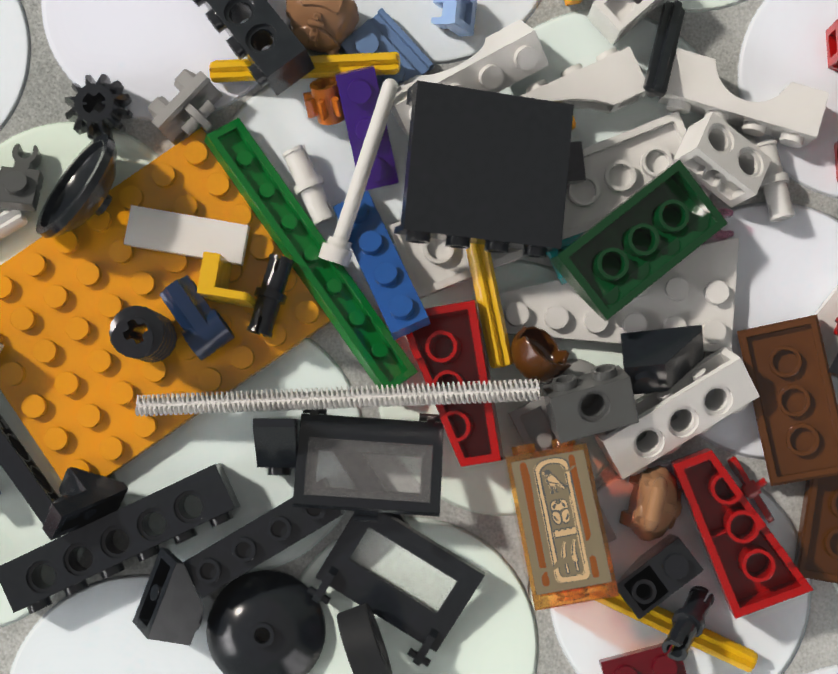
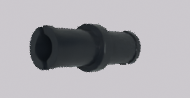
(270, 295)
(688, 623)

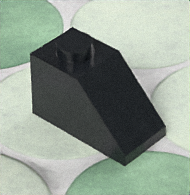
(661, 356)
(276, 444)
(170, 603)

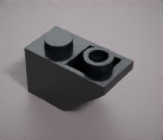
(657, 575)

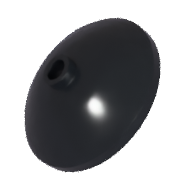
(81, 189)
(272, 602)

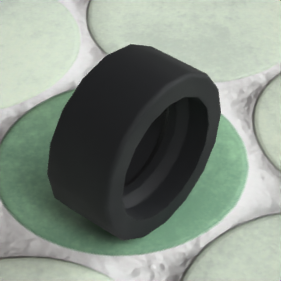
(363, 641)

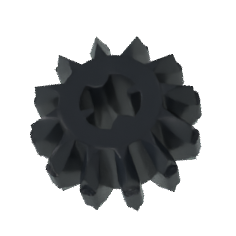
(105, 94)

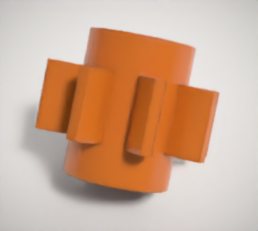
(324, 101)

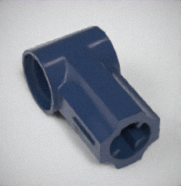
(201, 326)

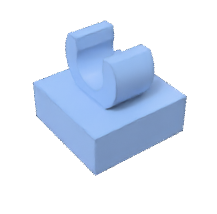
(456, 16)

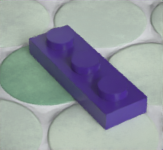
(358, 98)

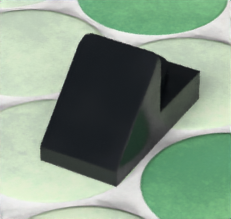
(82, 501)

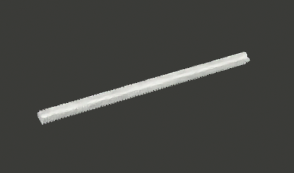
(338, 398)

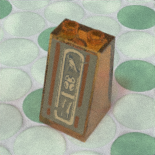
(559, 524)

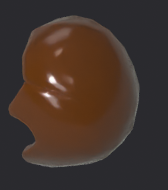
(538, 355)

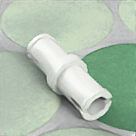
(309, 184)
(775, 184)

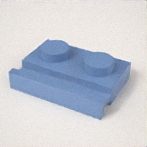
(384, 35)

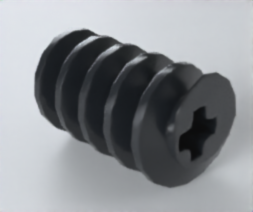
(129, 328)

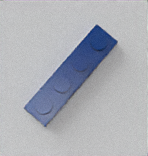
(385, 271)

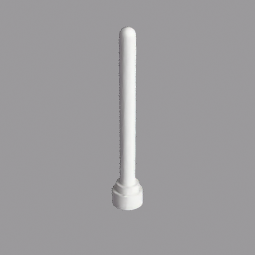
(337, 247)

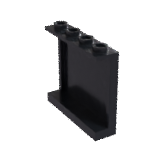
(485, 169)

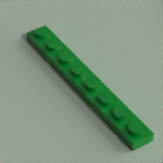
(302, 243)

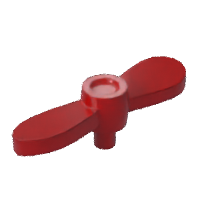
(751, 488)

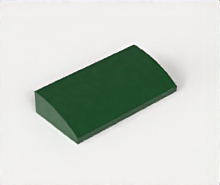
(639, 241)

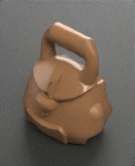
(322, 23)
(653, 503)

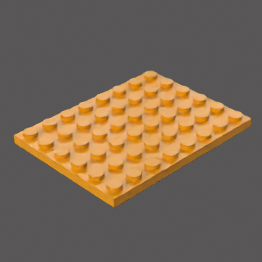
(68, 288)

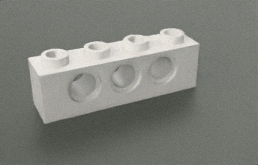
(732, 394)

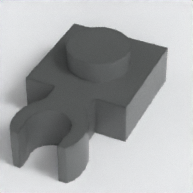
(21, 183)

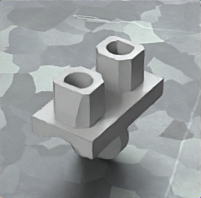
(187, 108)

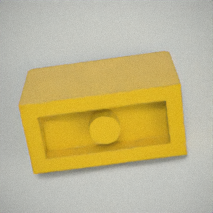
(215, 280)

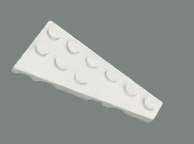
(690, 294)

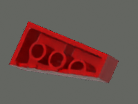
(456, 352)
(741, 548)

